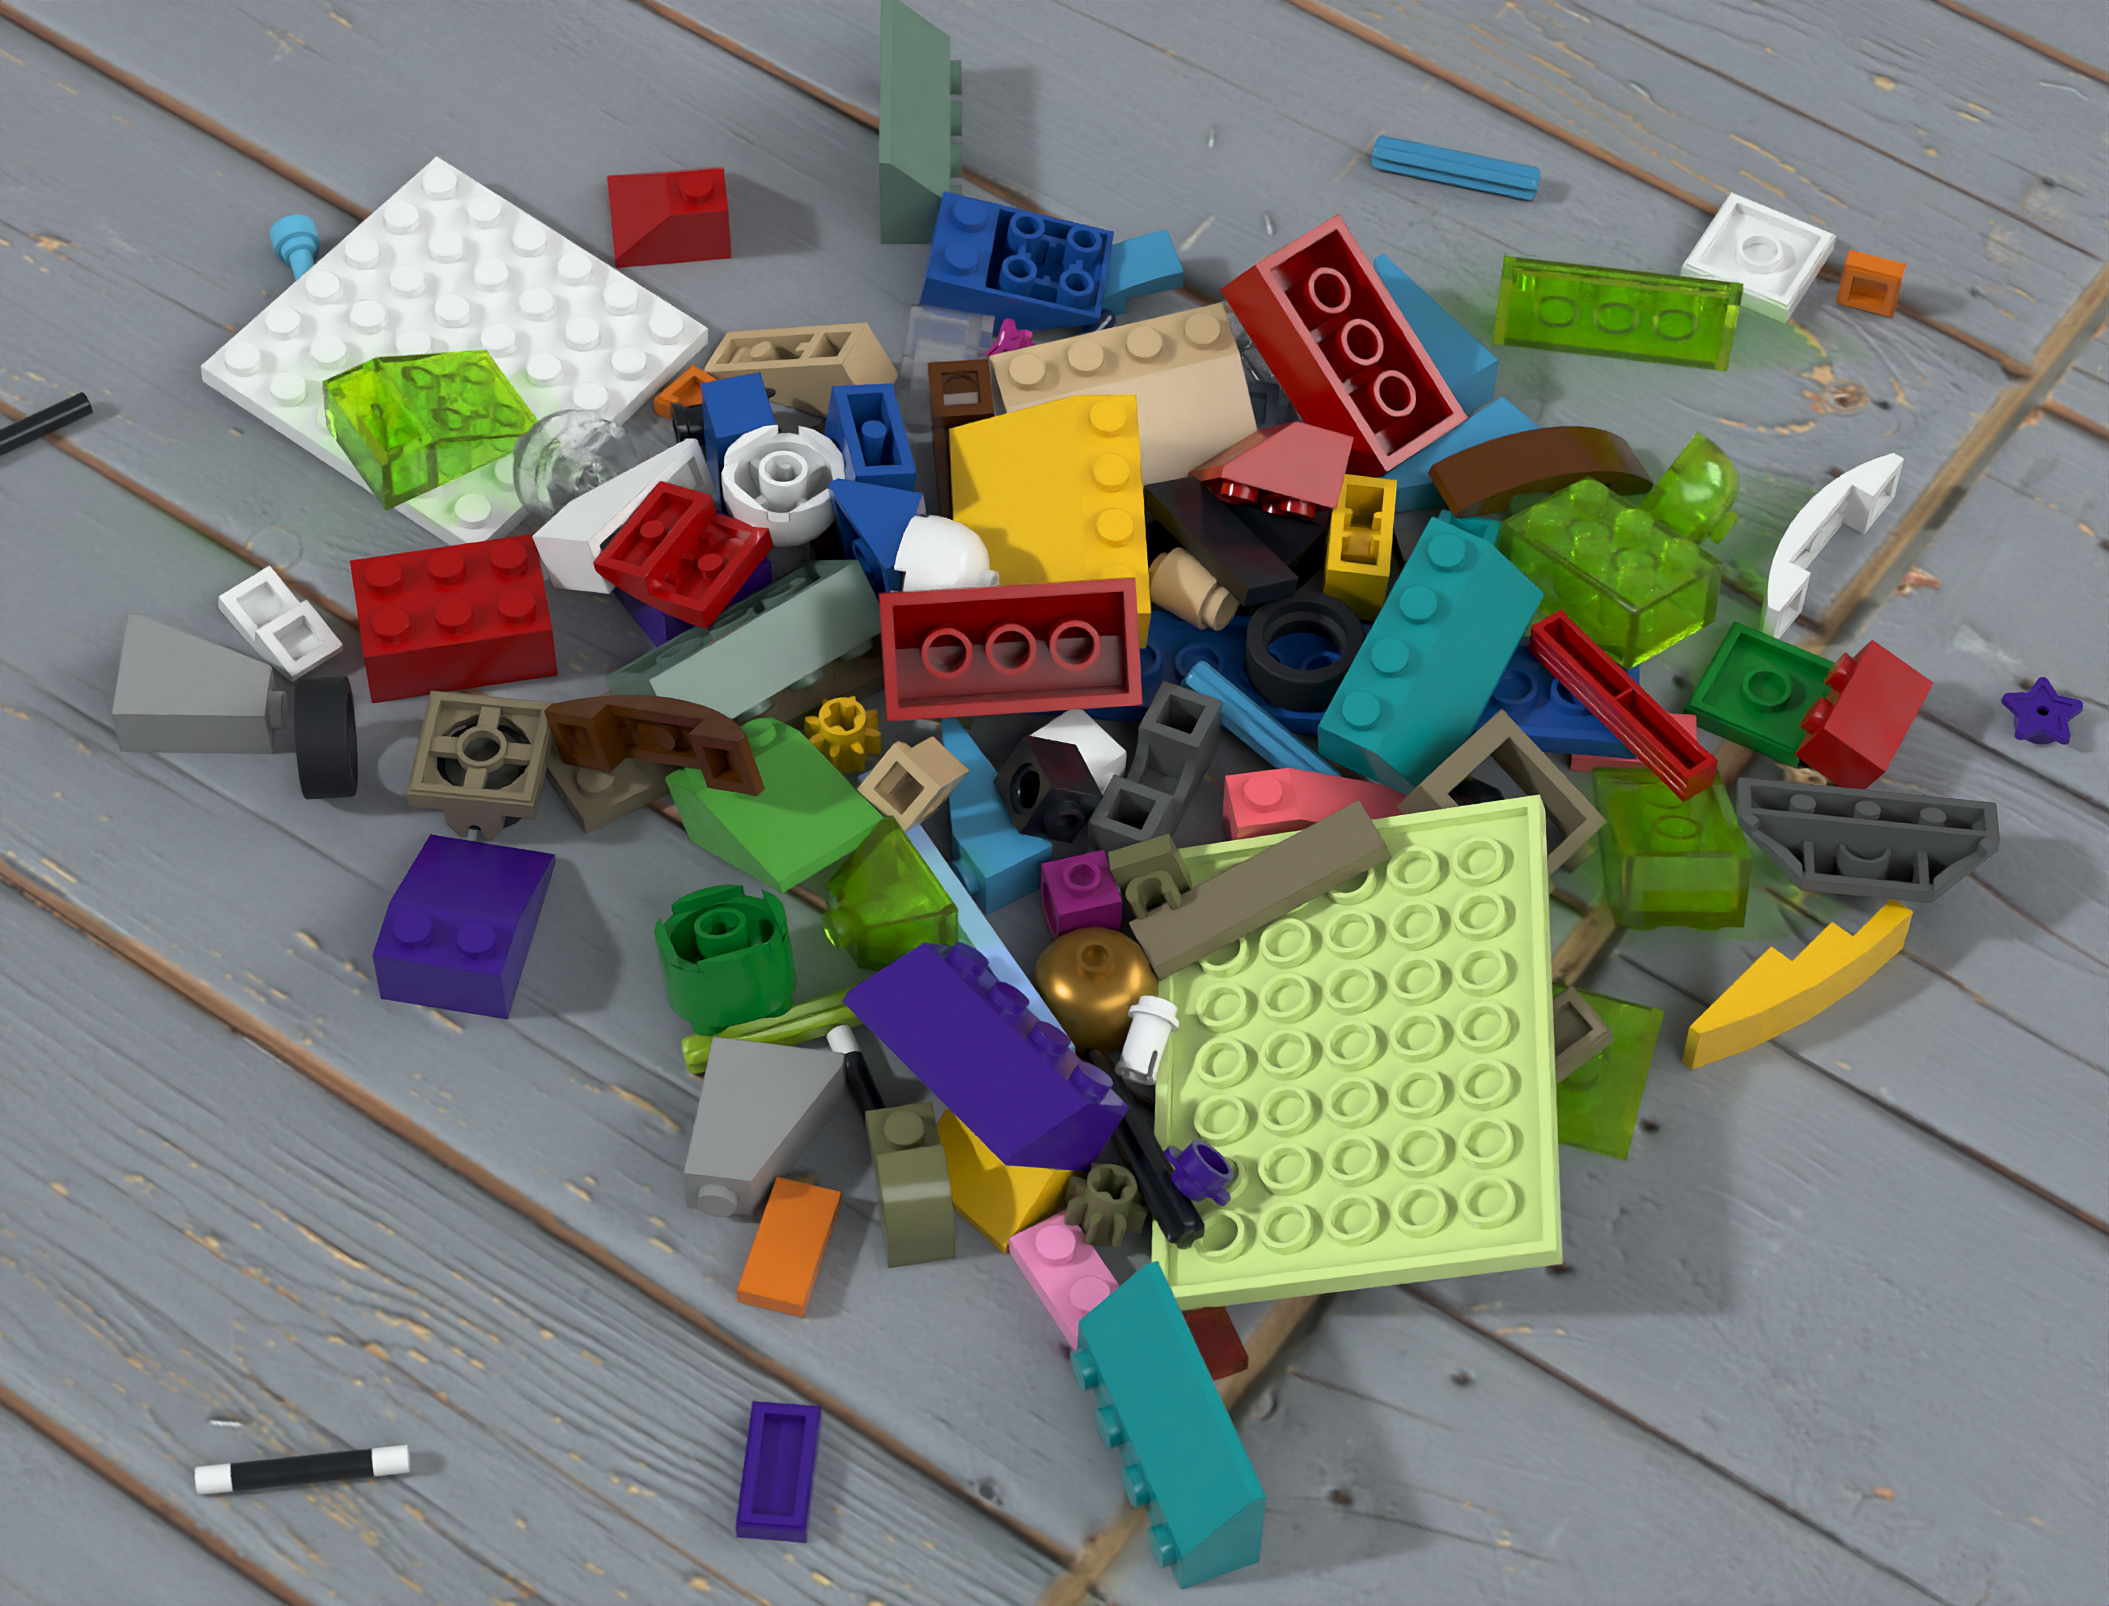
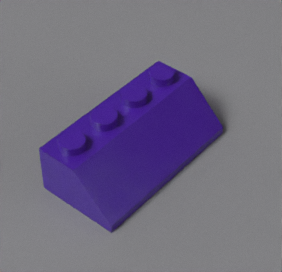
(990, 1057)

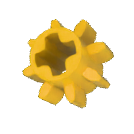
(845, 733)

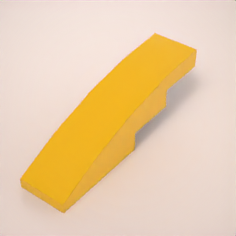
(1786, 993)

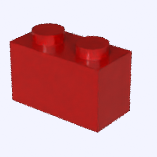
(1862, 717)

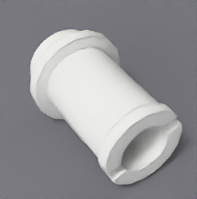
(1147, 1039)

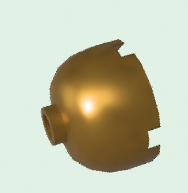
(1091, 984)

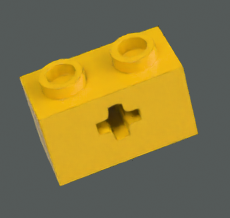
(1360, 544)

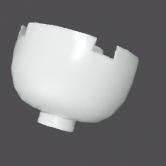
(782, 482)
(942, 556)

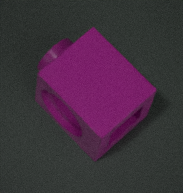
(1079, 894)

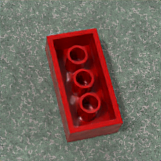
(1344, 348)

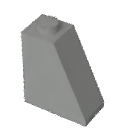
(192, 694)
(757, 1120)

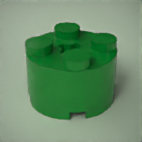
(726, 958)

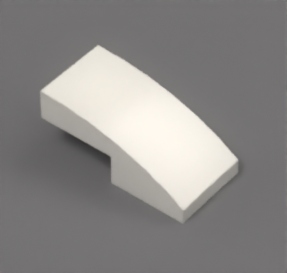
(278, 625)

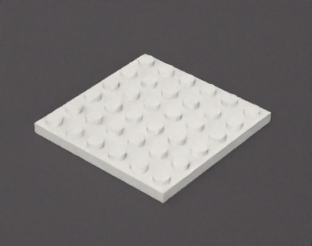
(456, 273)

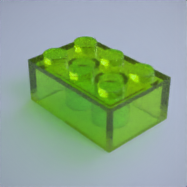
(1613, 570)

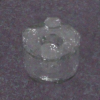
(936, 336)
(557, 451)

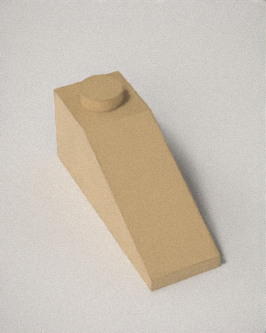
(804, 361)

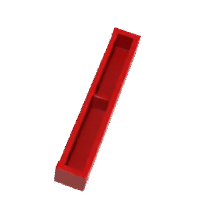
(1622, 706)

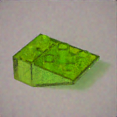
(423, 419)

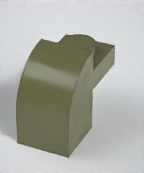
(911, 1184)

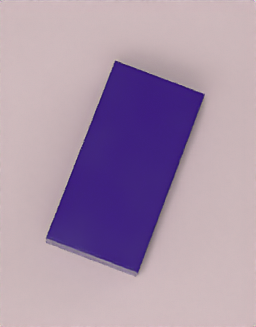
(779, 1472)

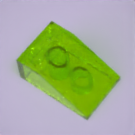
(1668, 856)

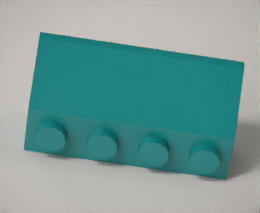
(1429, 659)
(1170, 1431)

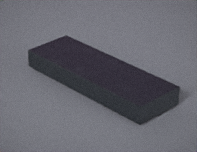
(1219, 541)

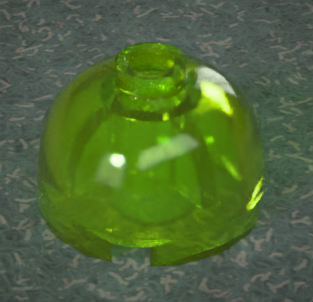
(1697, 492)

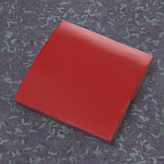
(683, 554)

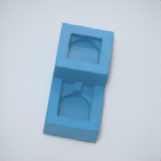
(1141, 268)

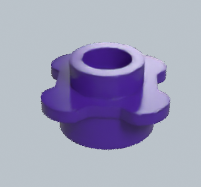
(1200, 1172)

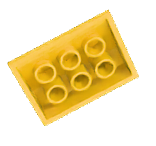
(1057, 492)

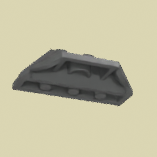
(1867, 838)

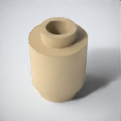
(1190, 591)

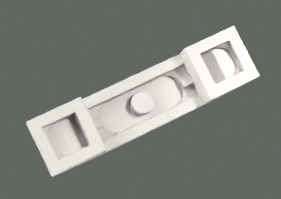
(1850, 500)

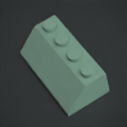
(916, 124)
(763, 642)

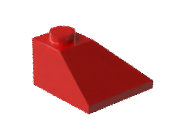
(669, 217)

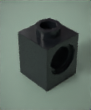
(1048, 789)

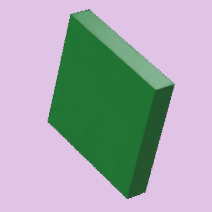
(1759, 692)

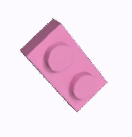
(1062, 1271)

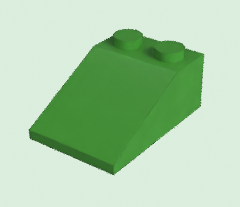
(793, 826)

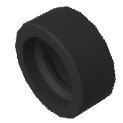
(1301, 613)
(325, 737)

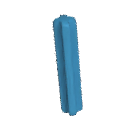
(1456, 168)
(1254, 724)

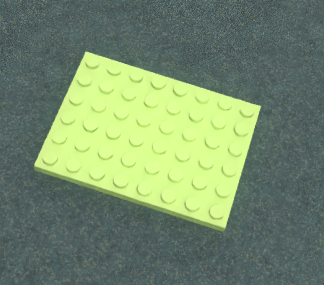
(1374, 1070)

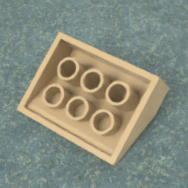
(1179, 366)

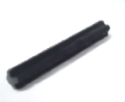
(1149, 1166)

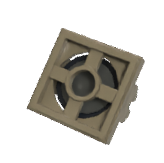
(483, 771)

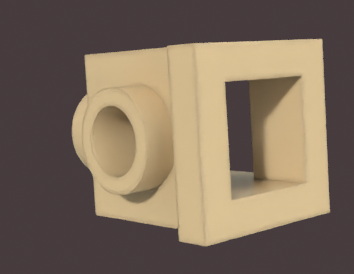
(913, 781)

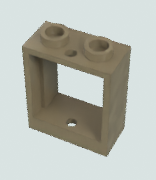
(1532, 773)

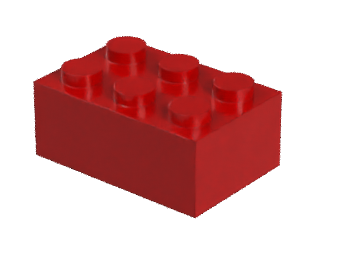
(453, 618)

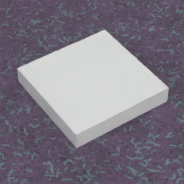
(1764, 251)

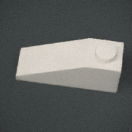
(591, 521)

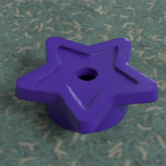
(2040, 728)

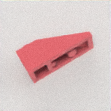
(1296, 799)

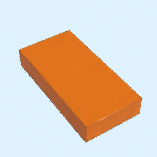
(789, 1247)

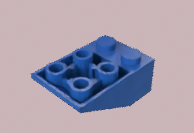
(1015, 265)

